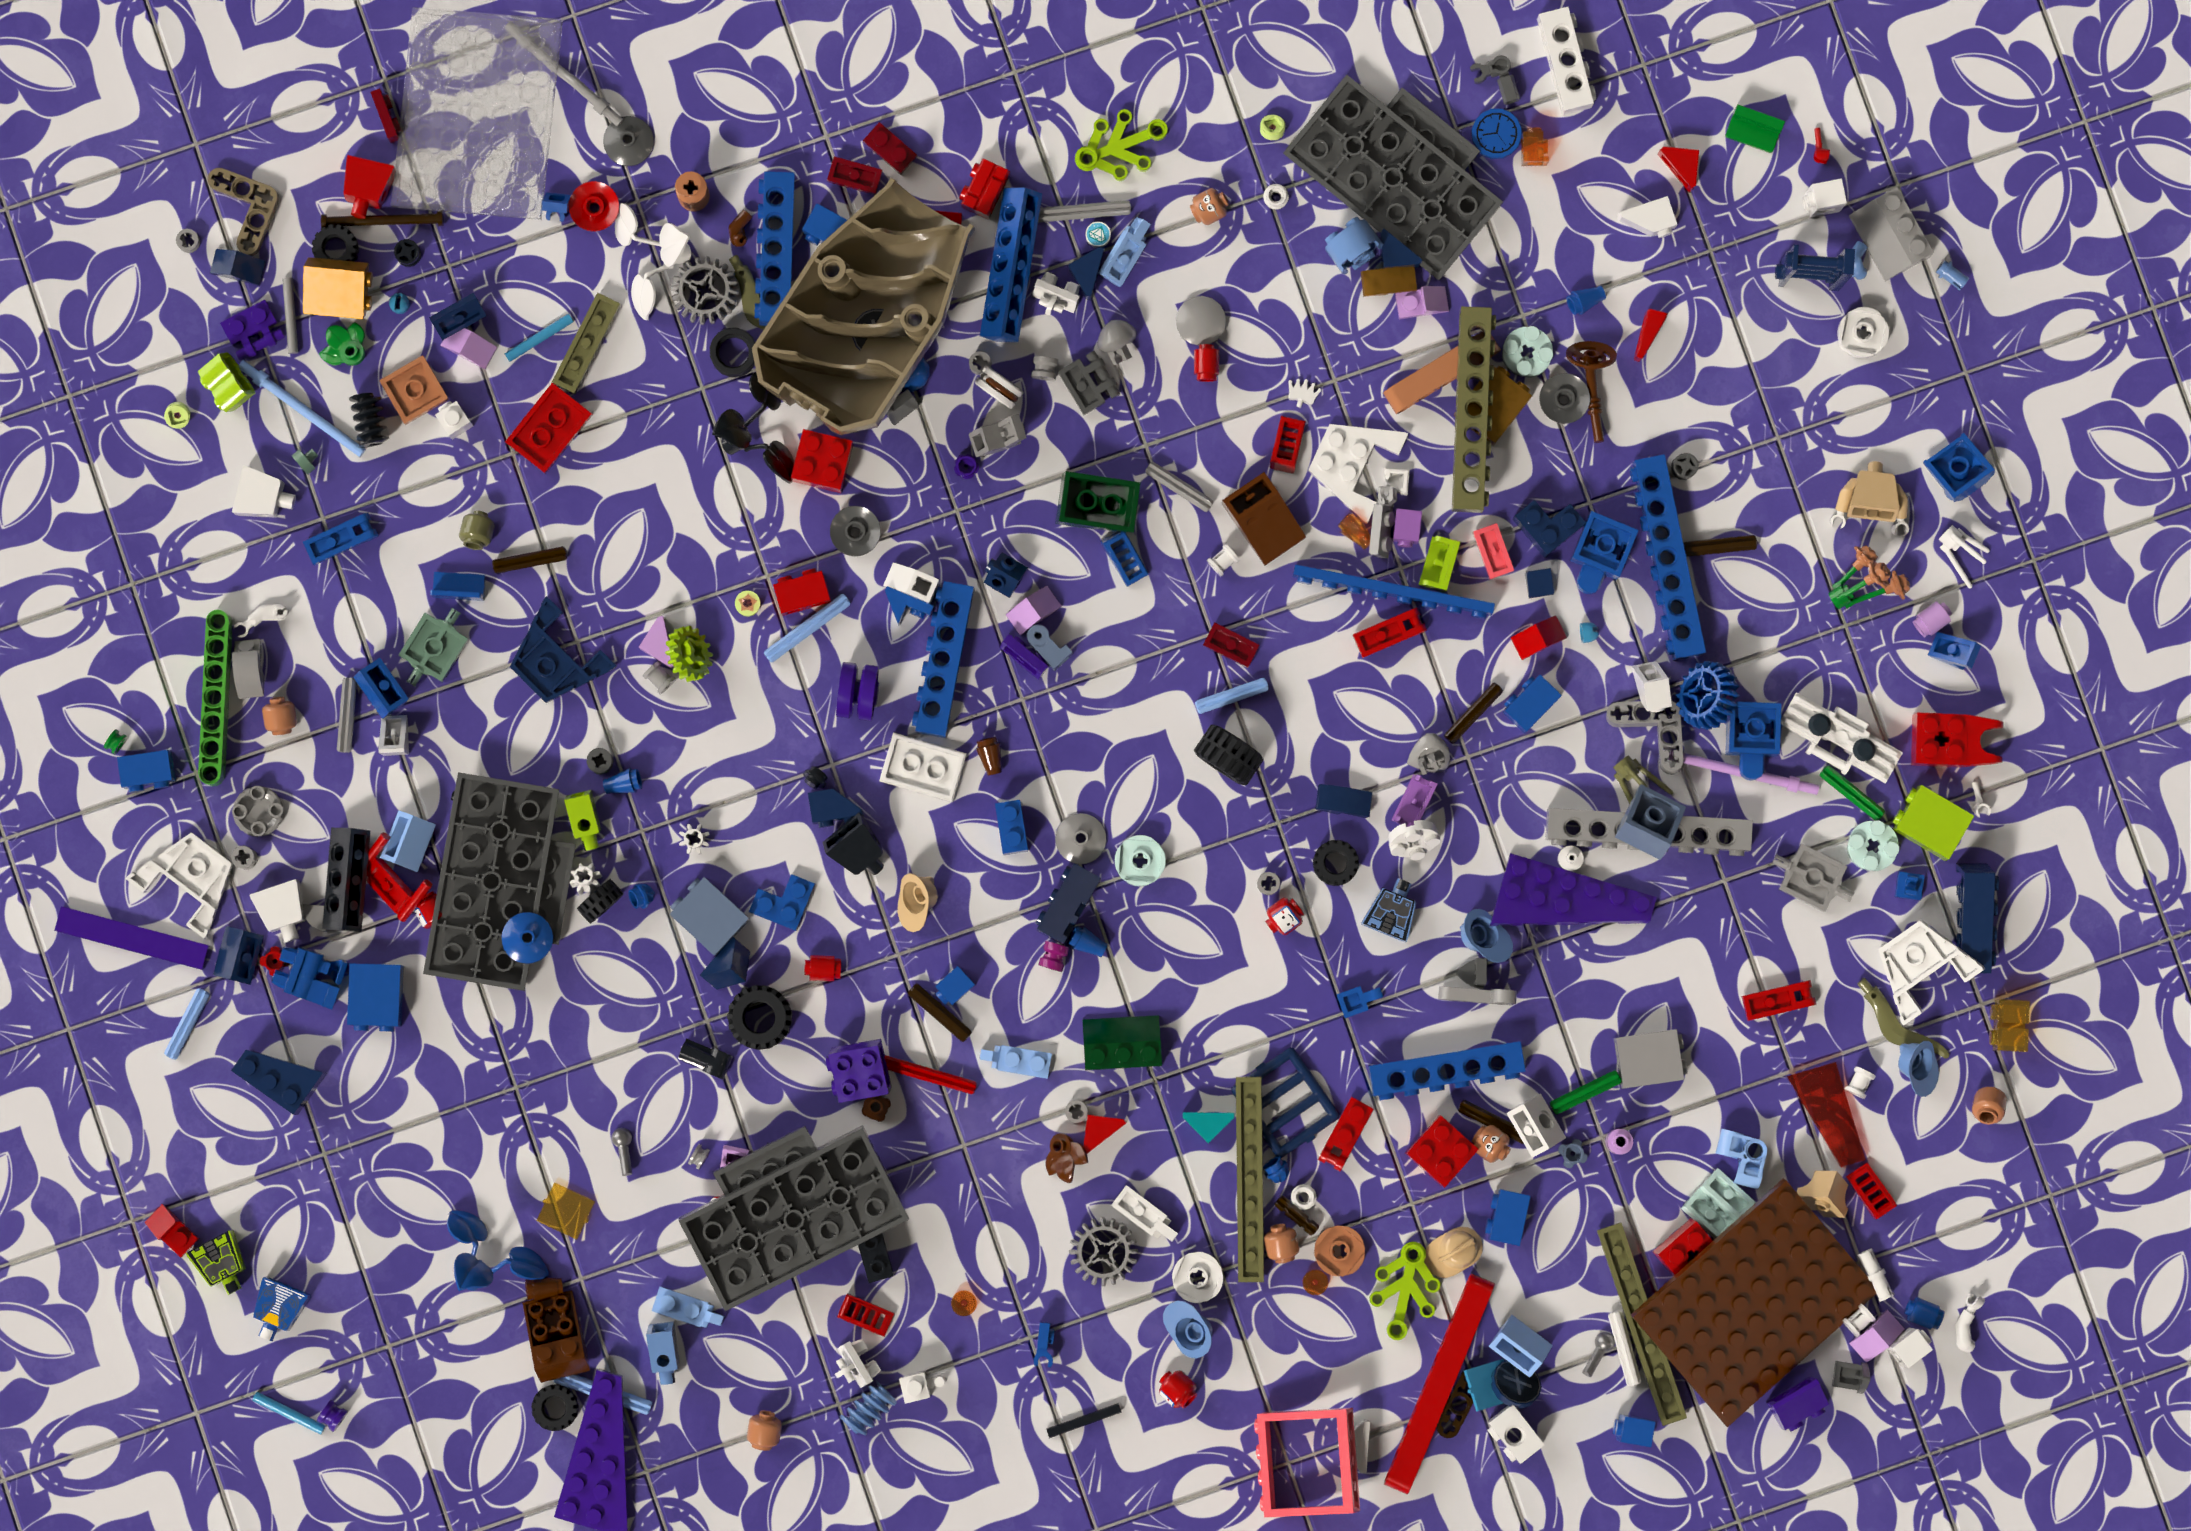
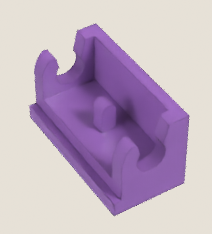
(1414, 801)

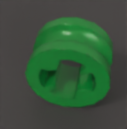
(115, 742)

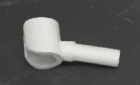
(1979, 800)

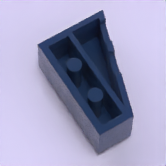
(1067, 903)
(278, 1079)

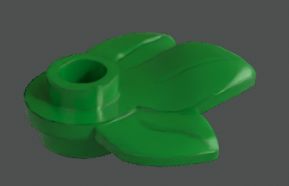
(341, 343)

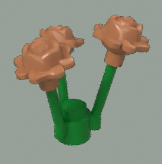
(1878, 574)

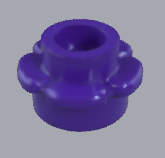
(971, 462)

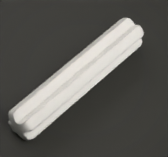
(1624, 1348)

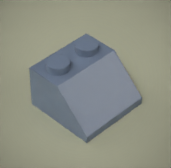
(1650, 822)

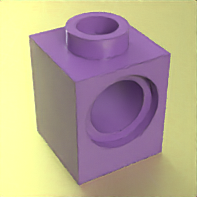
(1406, 527)

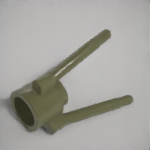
(1628, 770)

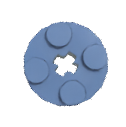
(1353, 245)

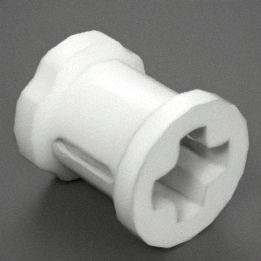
(1223, 560)
(1860, 1082)
(1859, 1320)

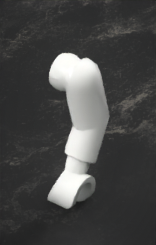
(264, 613)
(1962, 1326)

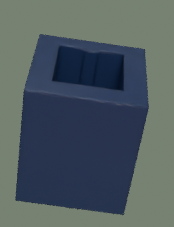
(831, 806)

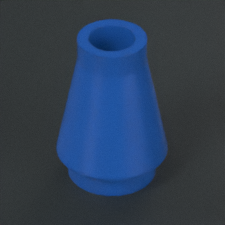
(1585, 299)
(624, 782)
(1085, 941)

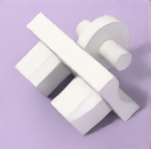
(1055, 297)
(852, 1366)

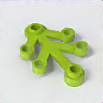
(1117, 147)
(1406, 1286)

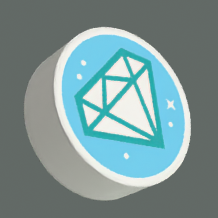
(1098, 234)

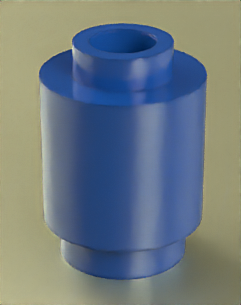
(1924, 1313)

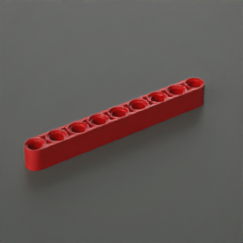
(1439, 1383)

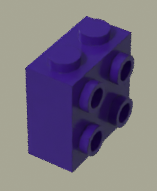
(859, 1071)

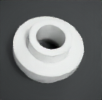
(1276, 188)
(1311, 1196)

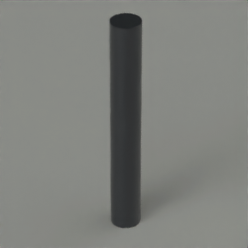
(1083, 1420)

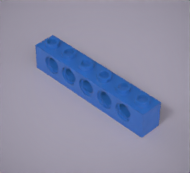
(782, 184)
(1011, 264)
(962, 596)
(1509, 1052)

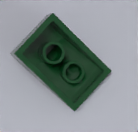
(1097, 502)

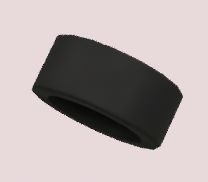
(715, 345)

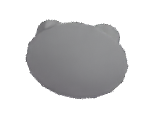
(1200, 320)
(258, 811)

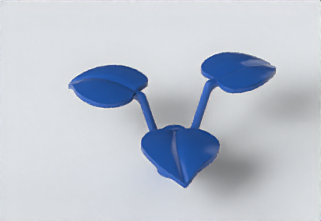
(474, 1273)

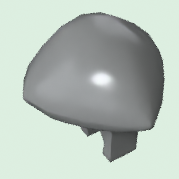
(1114, 339)
(1430, 754)

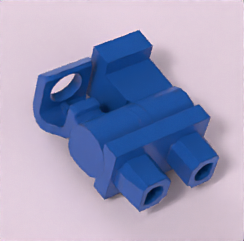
(302, 976)

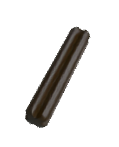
(1720, 545)
(529, 559)
(1473, 713)
(939, 1012)
(1488, 1118)

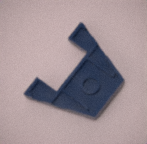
(547, 666)

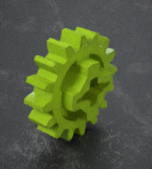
(688, 653)

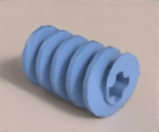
(868, 1409)

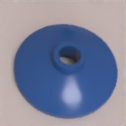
(541, 937)

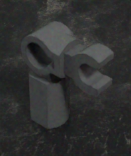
(1499, 67)

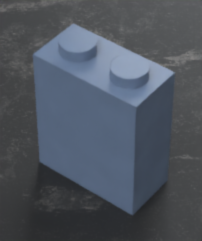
(708, 915)

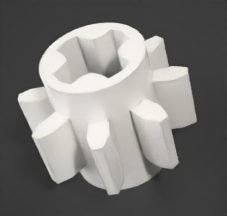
(697, 846)
(584, 873)

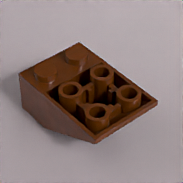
(1263, 518)
(556, 1337)

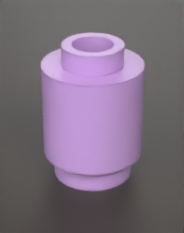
(1932, 619)
(1611, 1145)

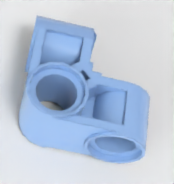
(1736, 1146)

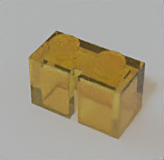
(2009, 1025)

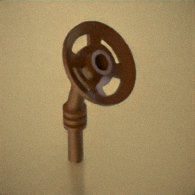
(1590, 363)

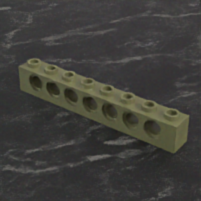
(1461, 498)

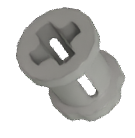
(659, 677)
(250, 862)

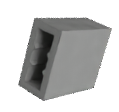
(1650, 1058)

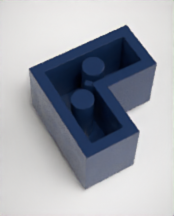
(1548, 533)

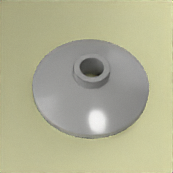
(1080, 852)

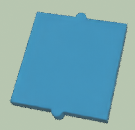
(1480, 1387)

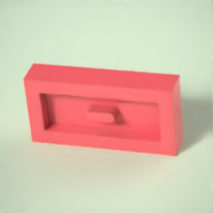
(1493, 551)

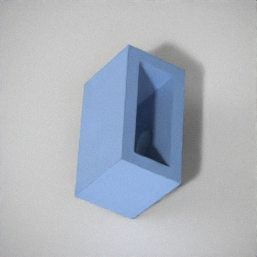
(408, 841)
(1520, 1346)

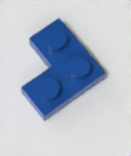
(785, 910)

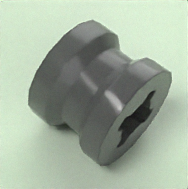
(1686, 461)
(602, 766)

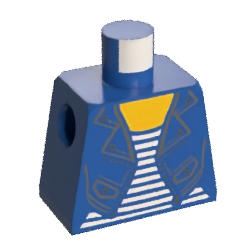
(278, 1306)

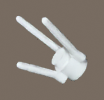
(1955, 538)

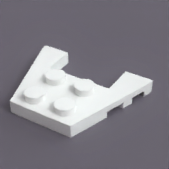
(1343, 457)
(196, 870)
(1916, 956)

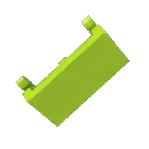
(1439, 563)

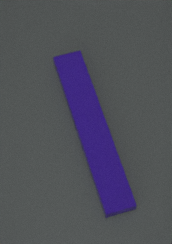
(132, 938)

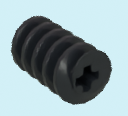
(368, 419)

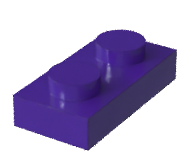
(1017, 650)

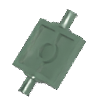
(433, 647)

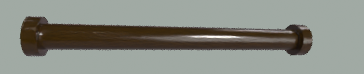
(370, 220)

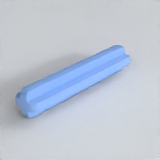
(1231, 695)
(187, 1023)

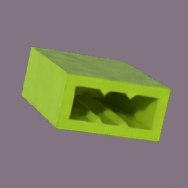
(1932, 822)

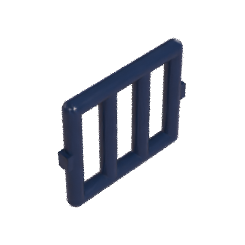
(1317, 1095)

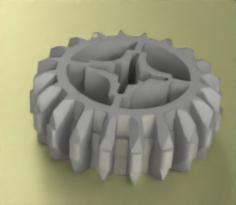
(715, 295)
(1114, 1266)

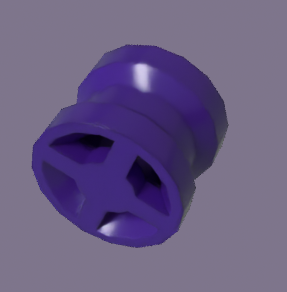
(332, 1415)

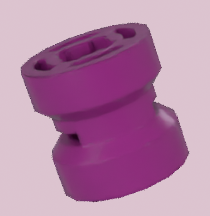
(1053, 956)

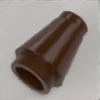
(990, 755)
(543, 1288)

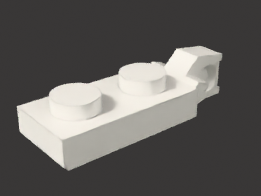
(1143, 1214)

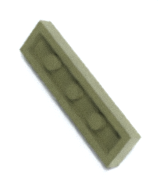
(586, 343)

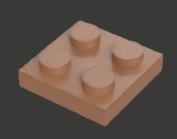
(414, 390)

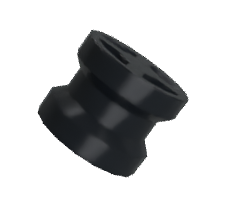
(405, 248)

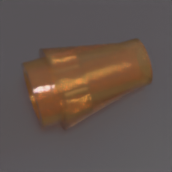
(1355, 530)

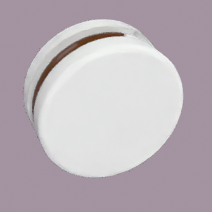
(999, 387)

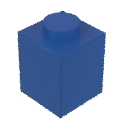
(954, 986)

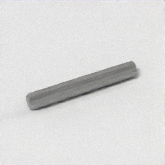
(1084, 211)

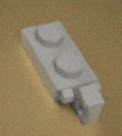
(1382, 521)

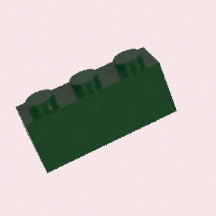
(1122, 1042)

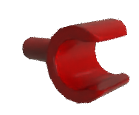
(1820, 155)

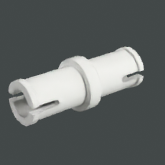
(1876, 1274)

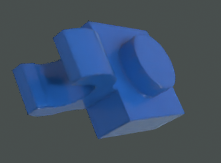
(1355, 1001)
(1045, 1337)

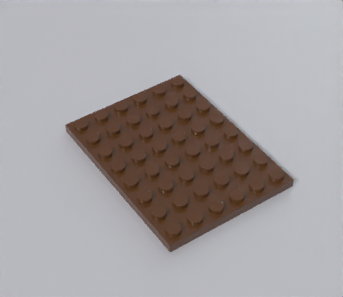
(1754, 1302)

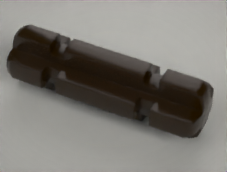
(1296, 1215)

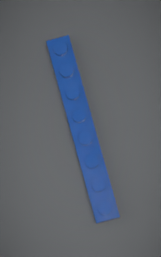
(1382, 589)

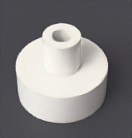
(1564, 860)

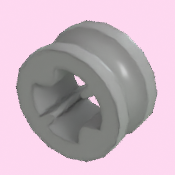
(185, 232)
(974, 368)
(1273, 889)
(1069, 1115)
(699, 1156)

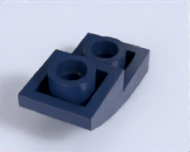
(1343, 800)

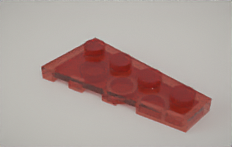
(1829, 1109)

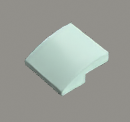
(1717, 1203)

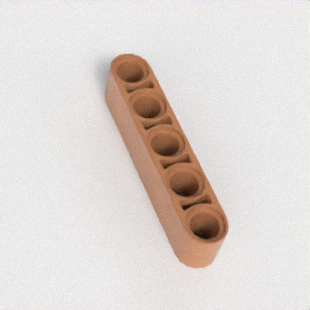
(1429, 378)

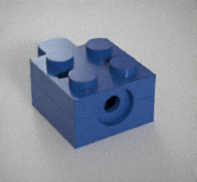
(1601, 551)
(1751, 737)

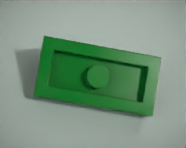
(1754, 128)

